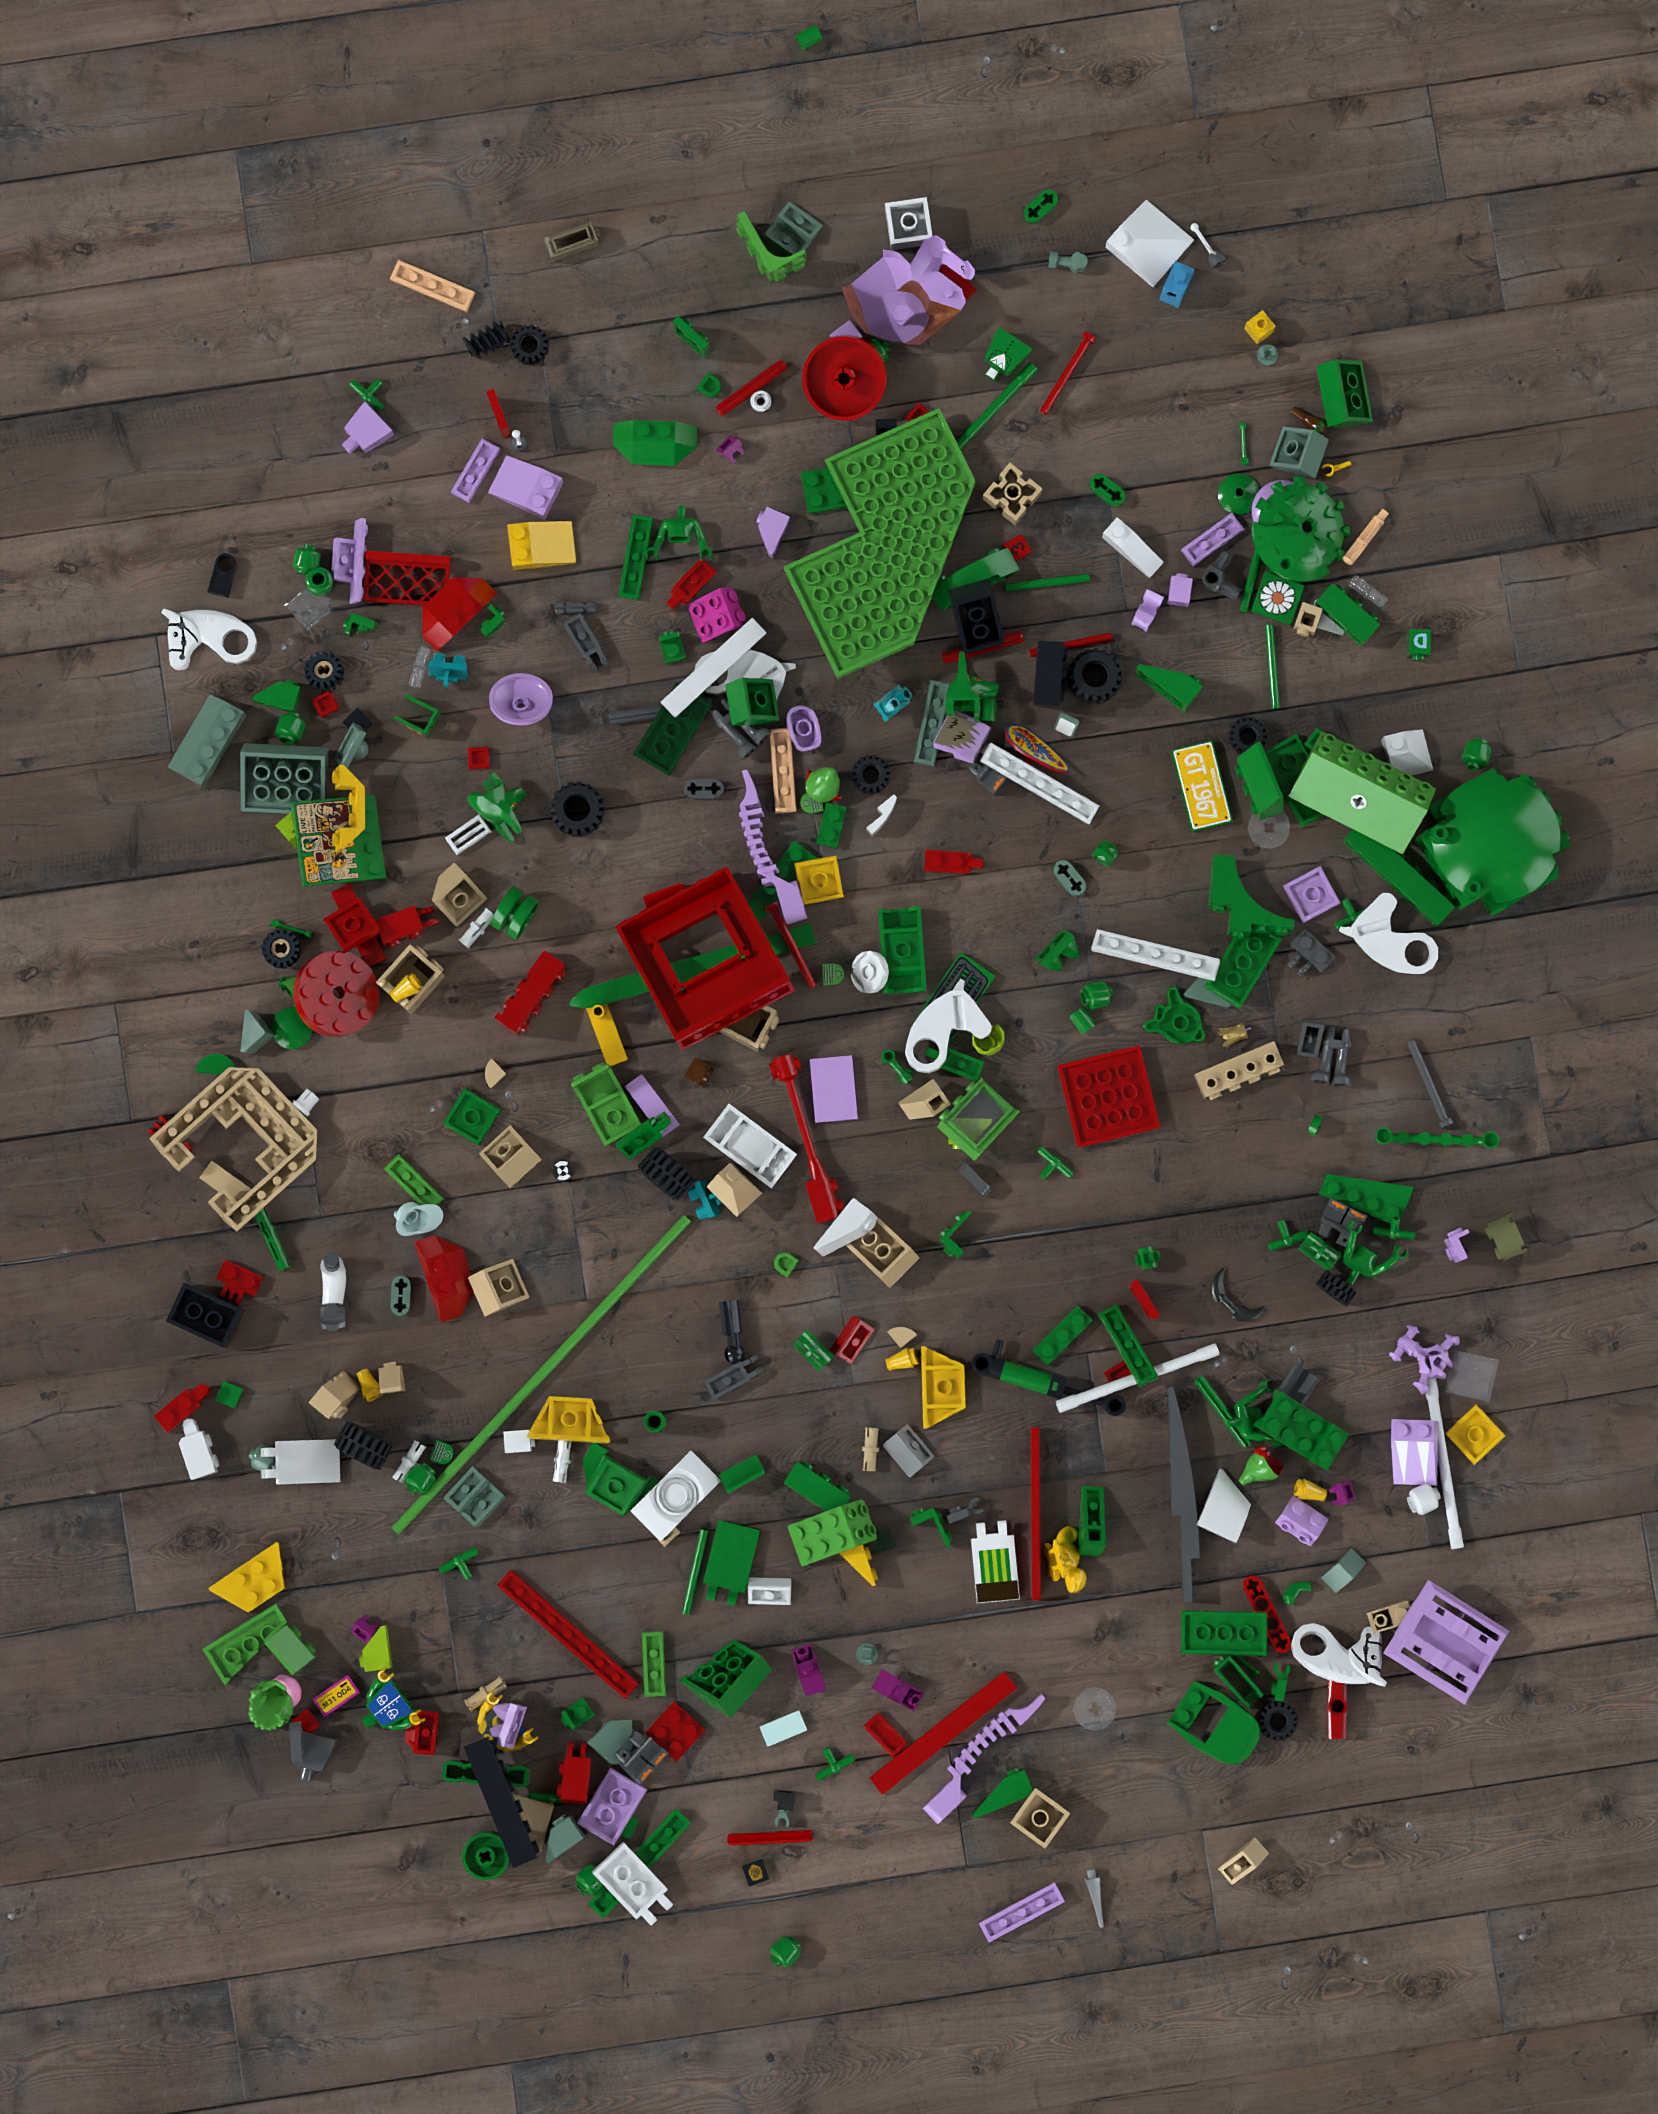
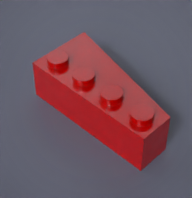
(530, 993)

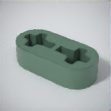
(1073, 875)
(395, 1294)

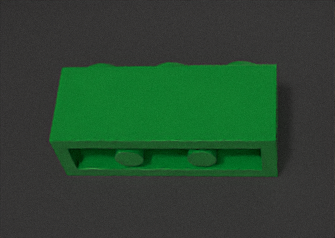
(1347, 614)
(816, 1487)

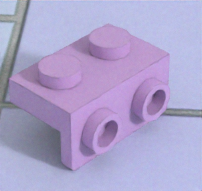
(1454, 1248)
(1302, 1521)

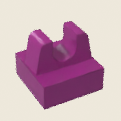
(729, 447)
(1344, 1493)
(363, 1630)

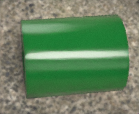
(808, 37)
(988, 710)
(1082, 1020)

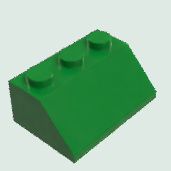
(1344, 393)
(1259, 782)

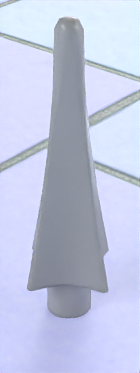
(1093, 1885)

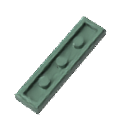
(931, 723)

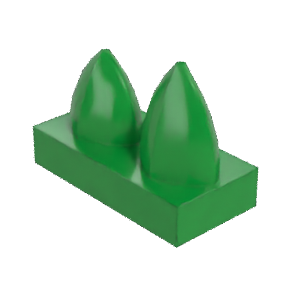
(1061, 944)

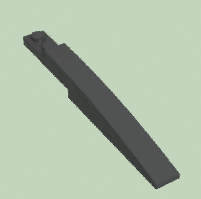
(1182, 1496)

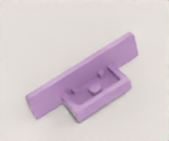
(348, 560)

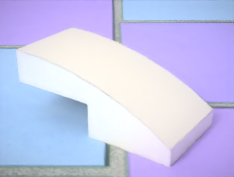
(885, 810)

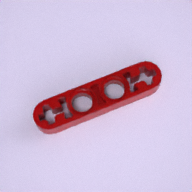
(1272, 1613)

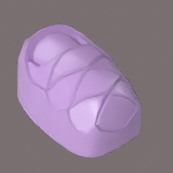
(803, 728)

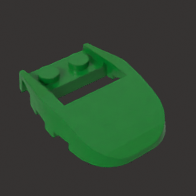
(1233, 1736)

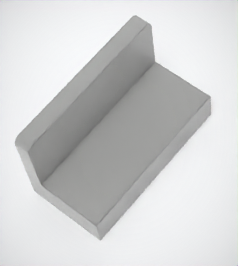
(908, 1450)

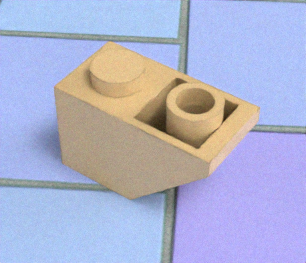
(925, 1101)
(1388, 1616)

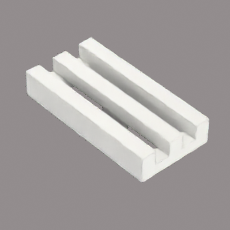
(483, 825)

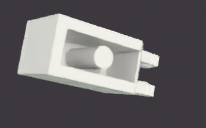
(197, 1451)

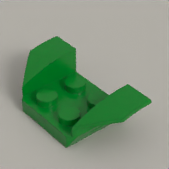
(612, 1482)

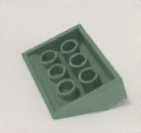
(281, 775)

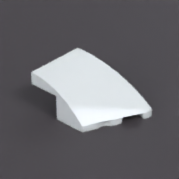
(1224, 1509)

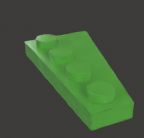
(239, 1645)

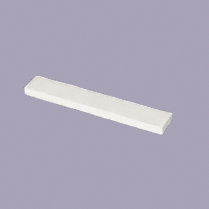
(713, 667)
(1039, 783)
(1155, 955)

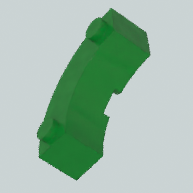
(996, 567)

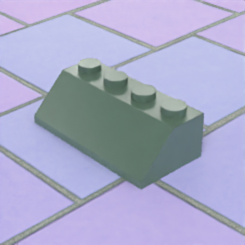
(207, 740)

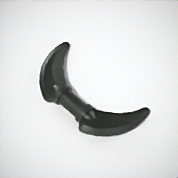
(1220, 1296)

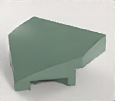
(610, 1738)

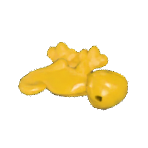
(1064, 1558)

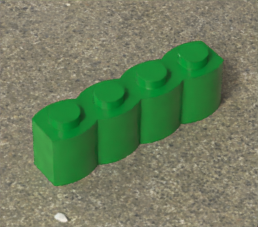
(458, 1771)

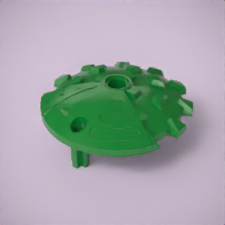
(1280, 535)

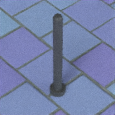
(1445, 1121)

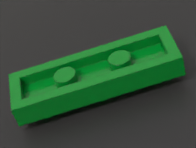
(1062, 1335)

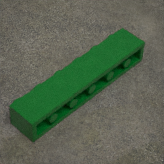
(1402, 877)

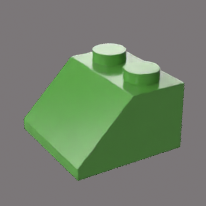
(291, 1649)

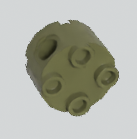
(1506, 1237)

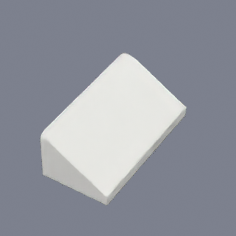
(769, 1591)

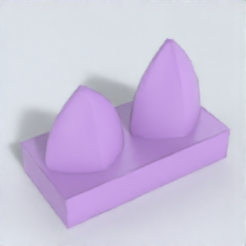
(512, 1715)

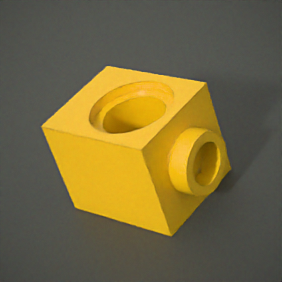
(1260, 327)

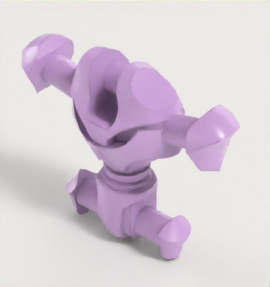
(1431, 1360)

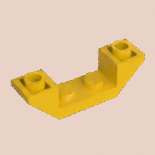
(347, 781)

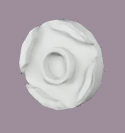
(869, 972)

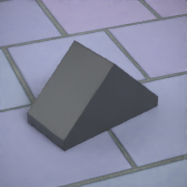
(1310, 1038)

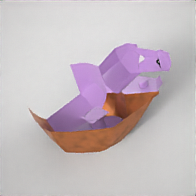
(905, 299)

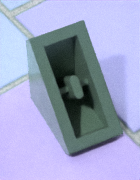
(255, 1033)
(1343, 1570)

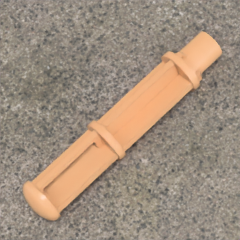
(1365, 537)

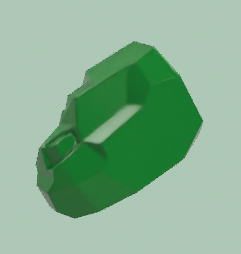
(1105, 853)

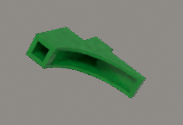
(1244, 914)

